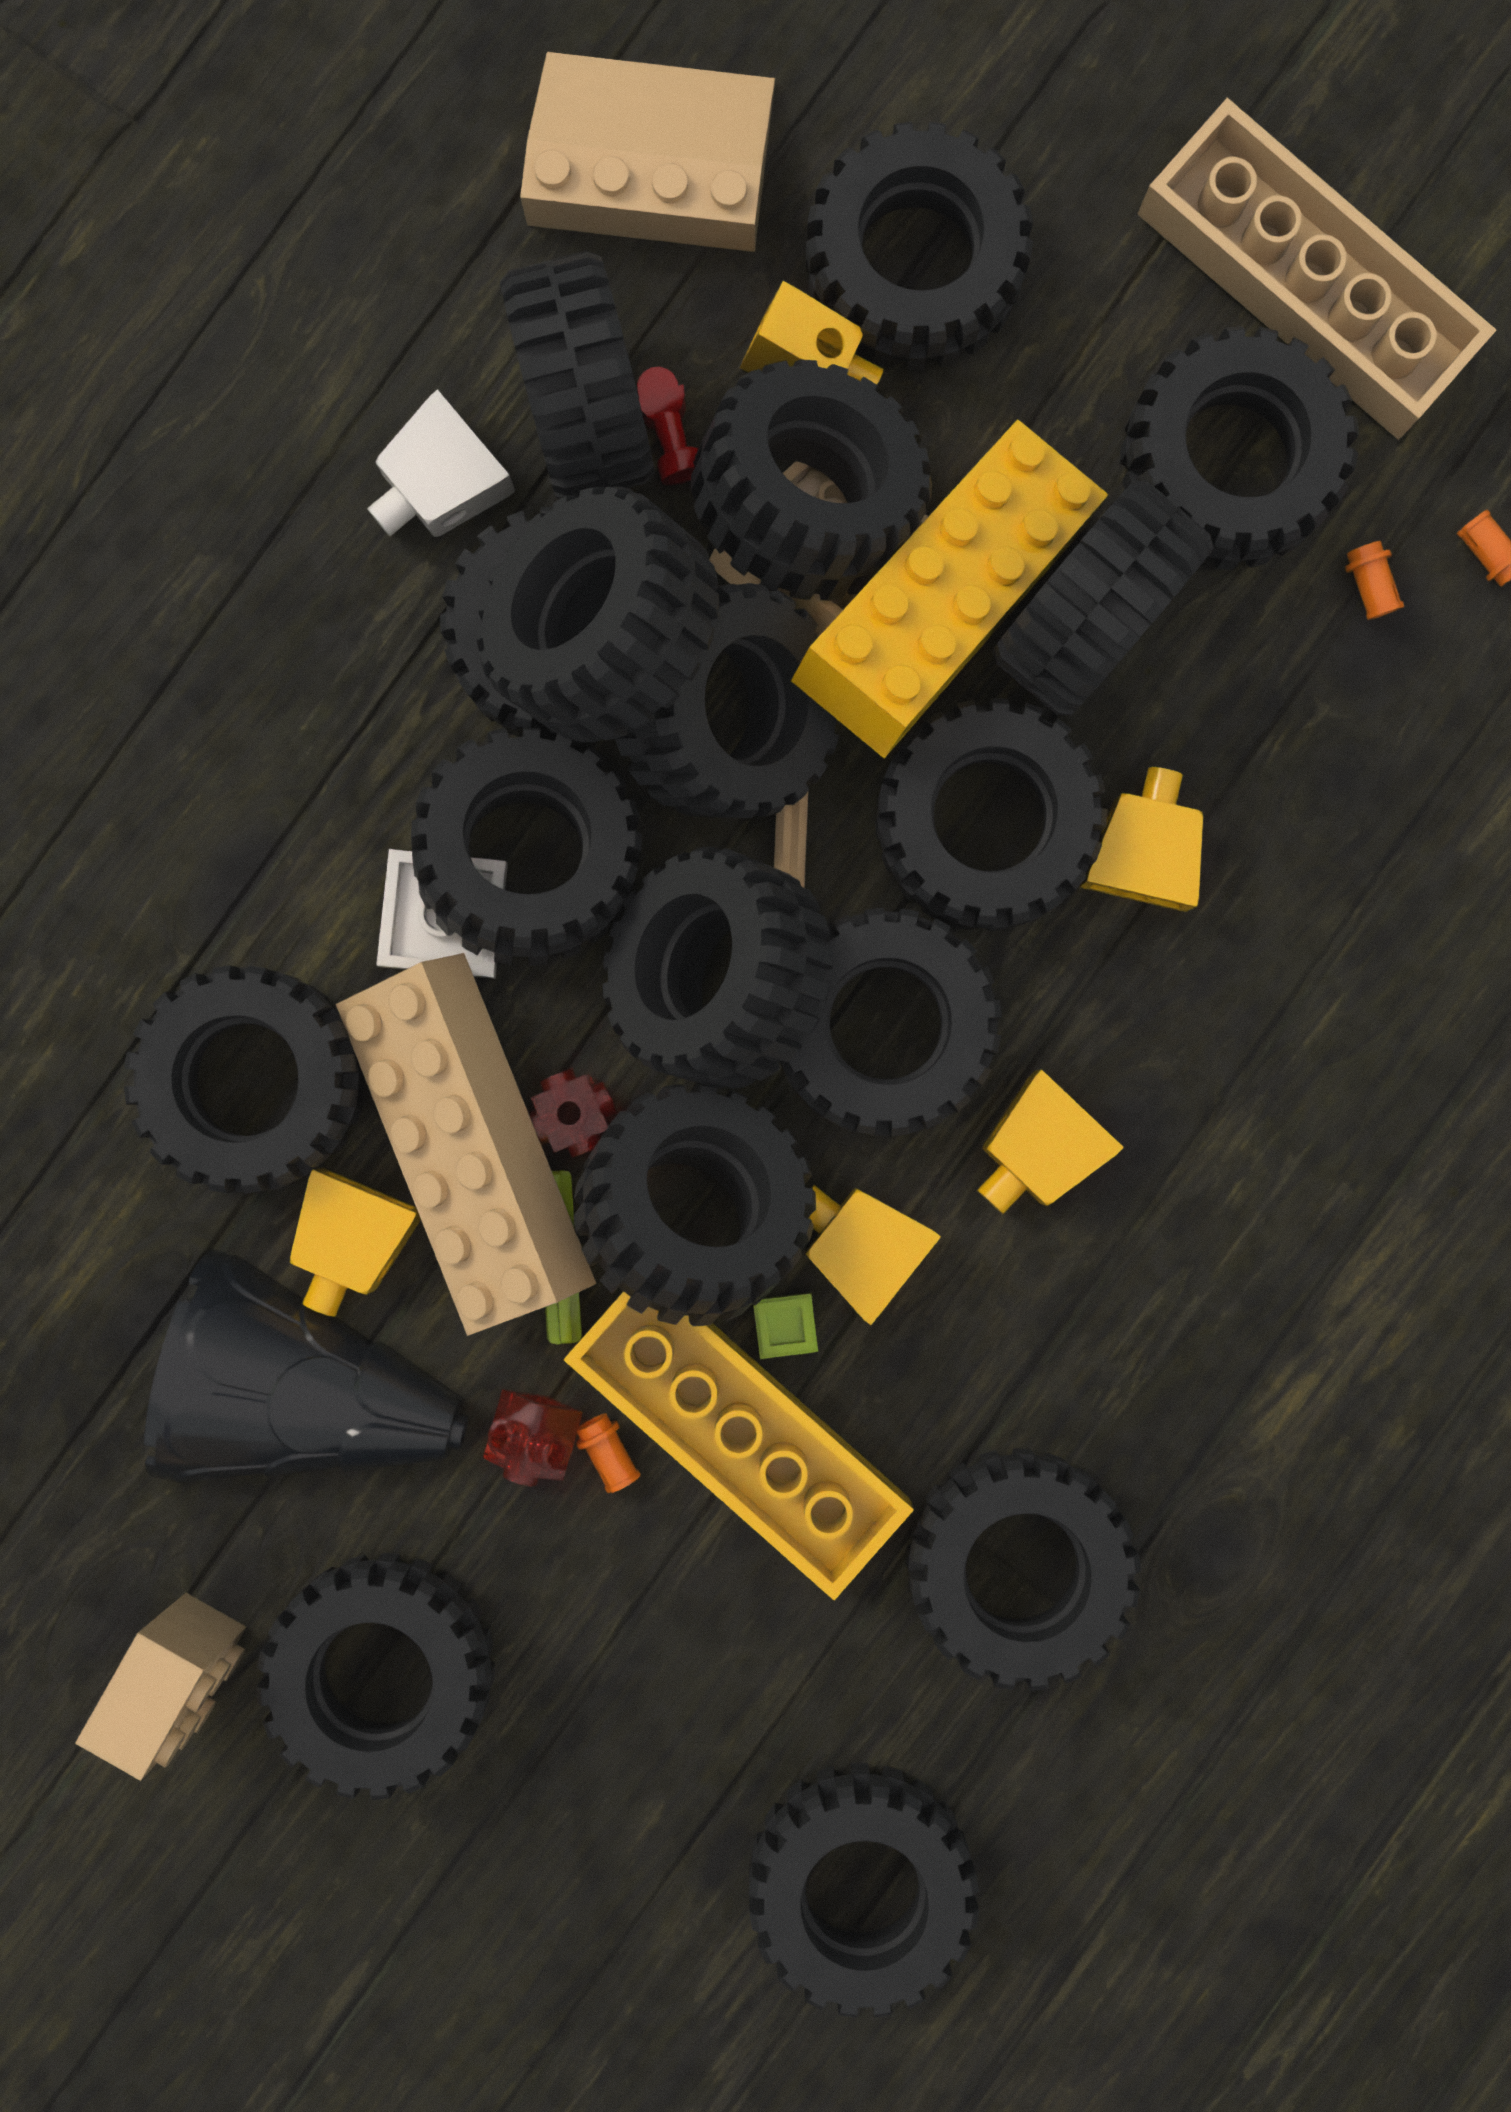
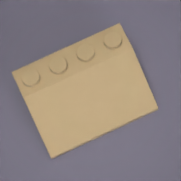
(647, 151)

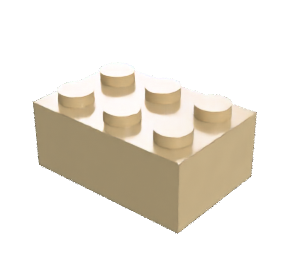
(163, 1687)

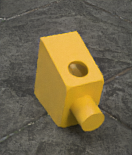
(807, 330)
(1150, 846)
(1043, 1145)
(347, 1237)
(866, 1249)

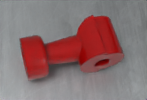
(663, 410)

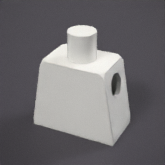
(437, 472)

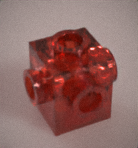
(595, 1109)
(531, 1437)

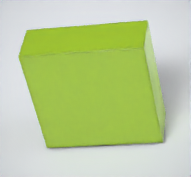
(785, 1325)

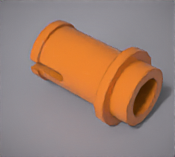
(1489, 546)
(1374, 579)
(607, 1452)

